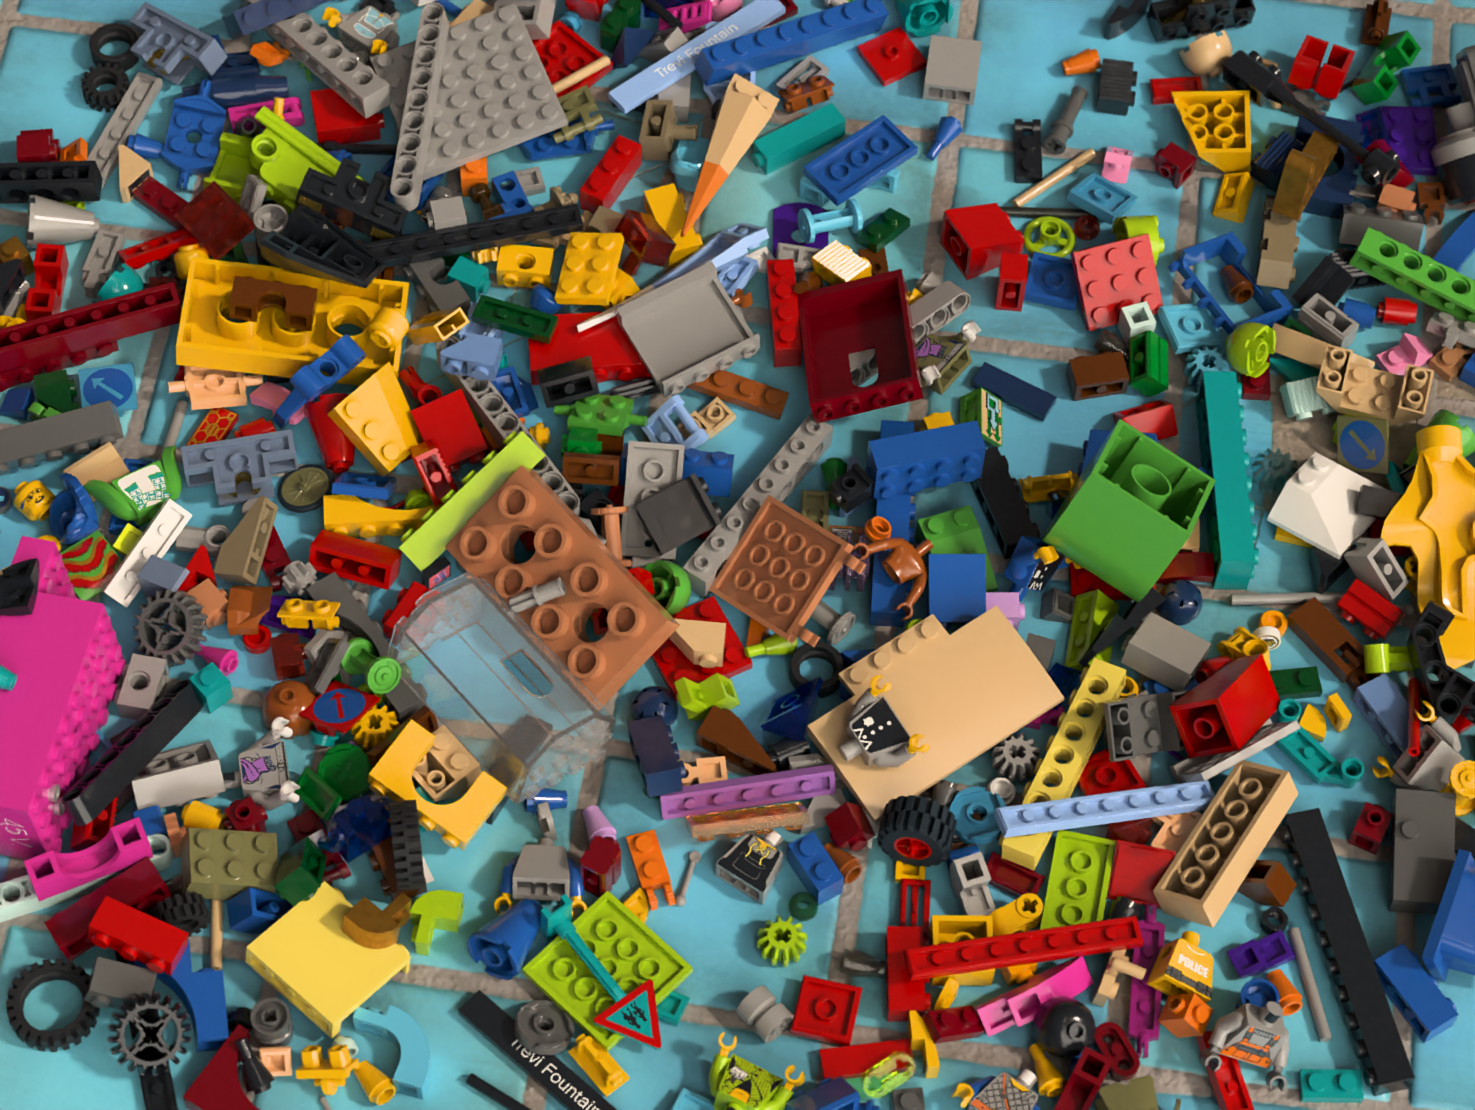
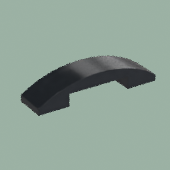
(1125, 19)

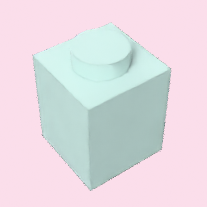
(1135, 320)

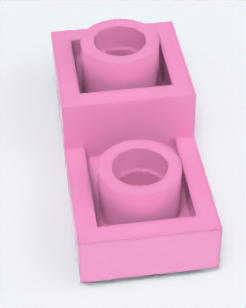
(271, 397)

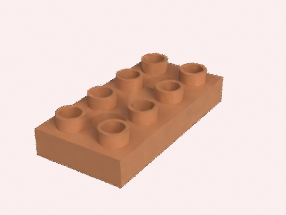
(588, 570)

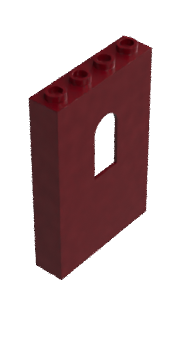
(851, 320)

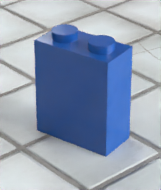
(956, 587)

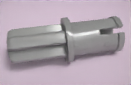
(538, 595)

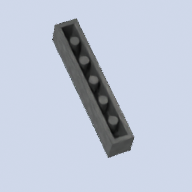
(58, 435)

